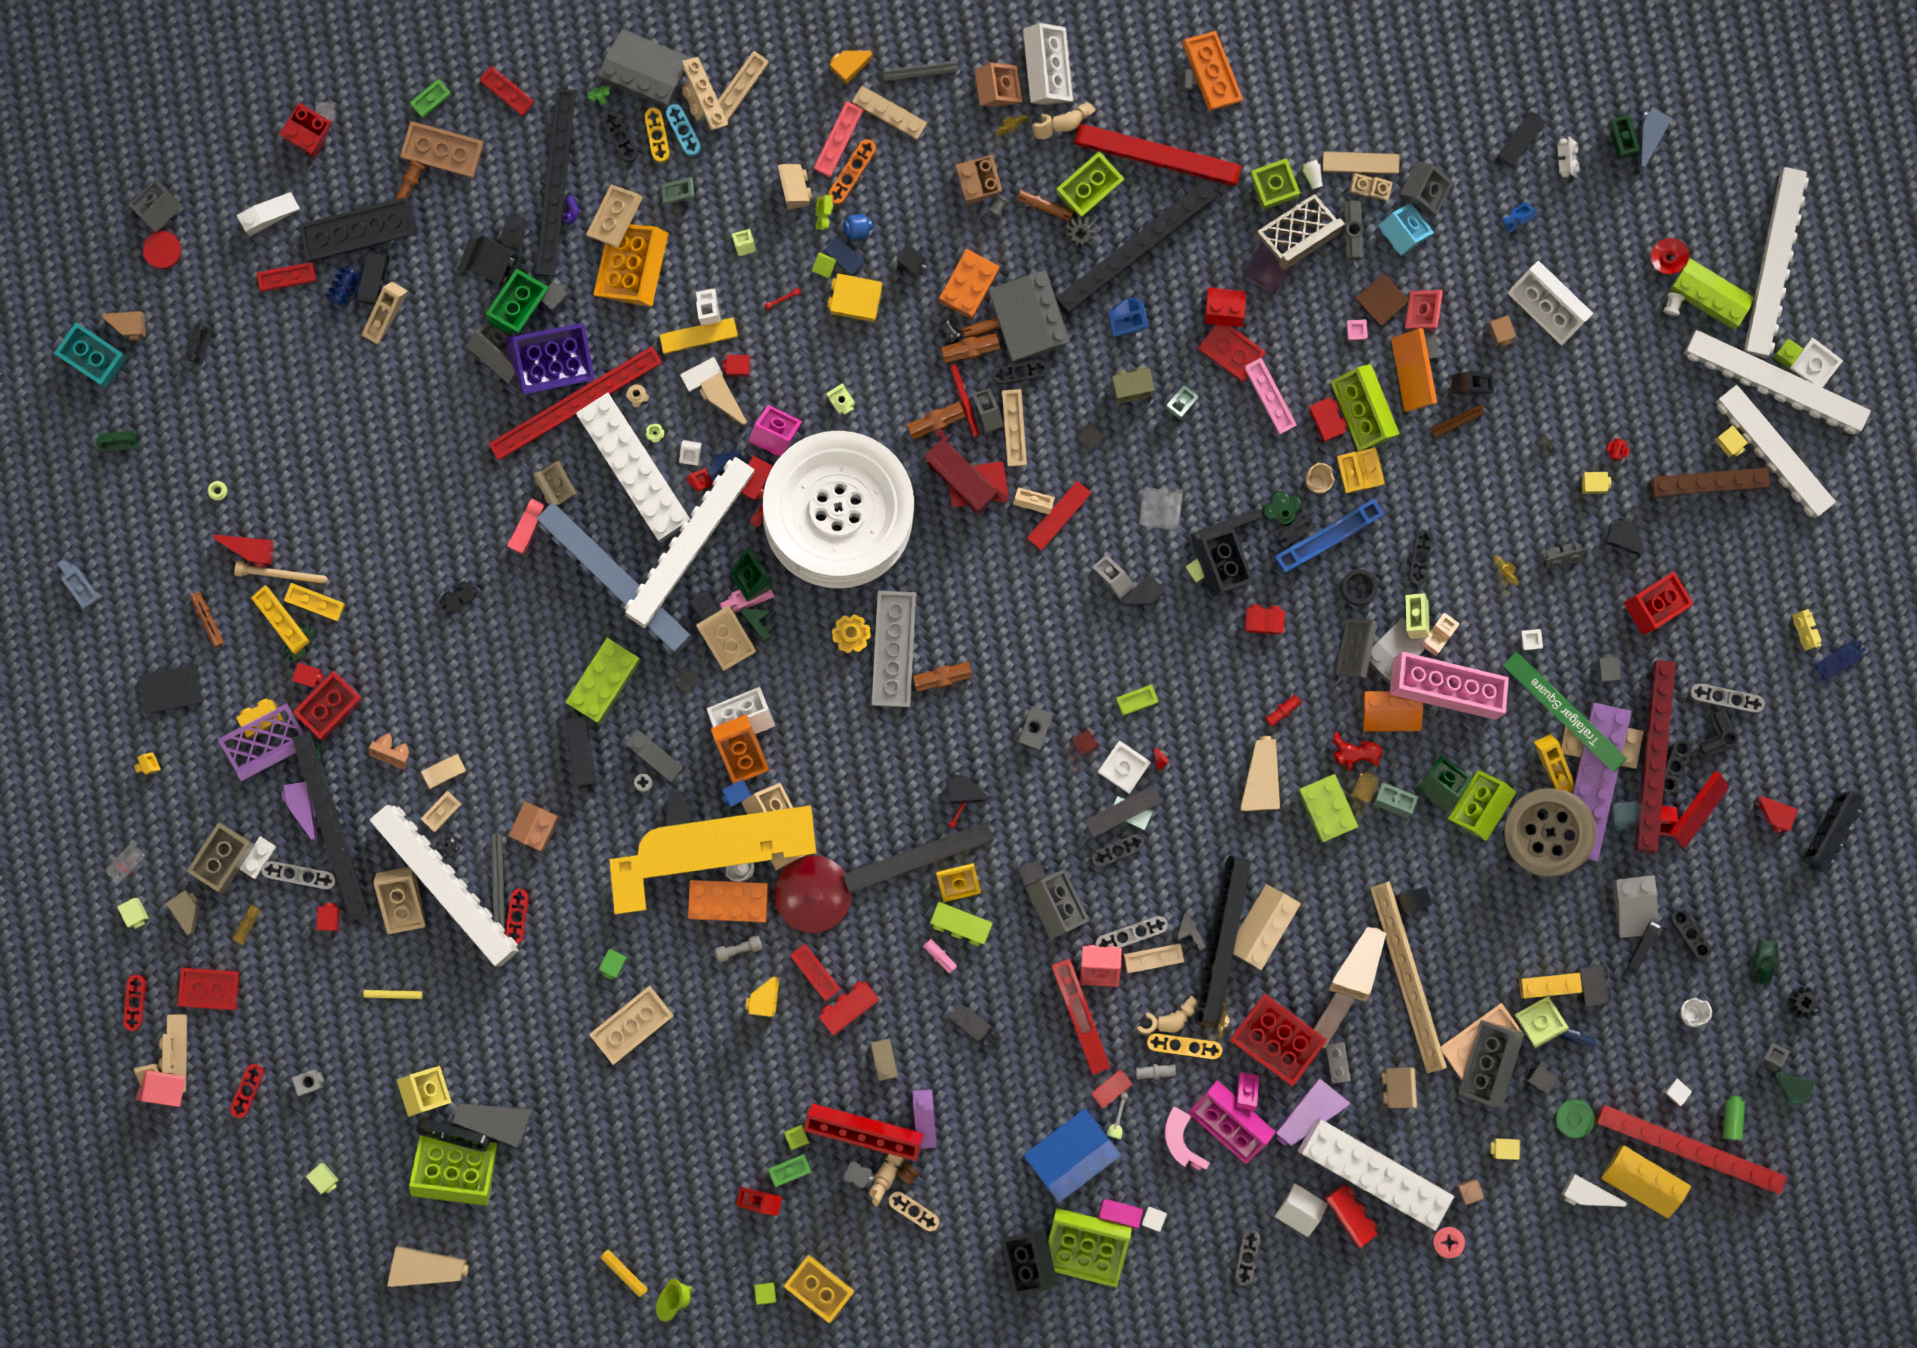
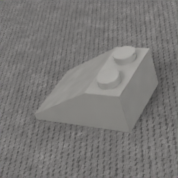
(1390, 646)
(1635, 904)

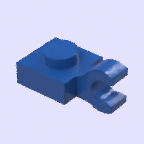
(1521, 215)

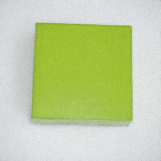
(824, 265)
(796, 1137)
(765, 1293)

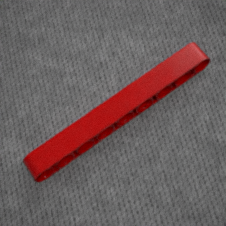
(1157, 155)

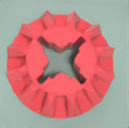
(1456, 1248)

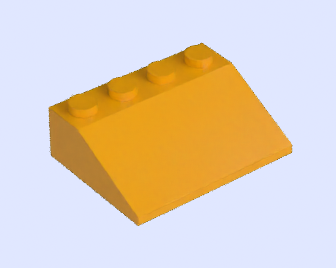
(634, 267)

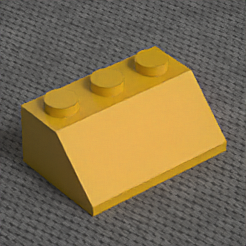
(764, 999)

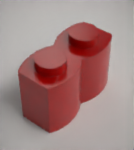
(1264, 620)

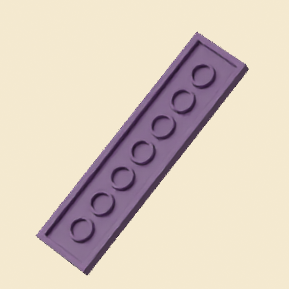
(1594, 779)

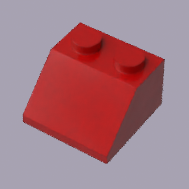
(1225, 307)

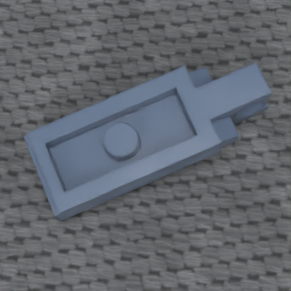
(78, 584)

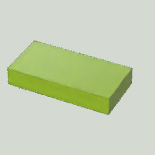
(1137, 700)

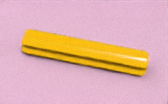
(623, 1273)

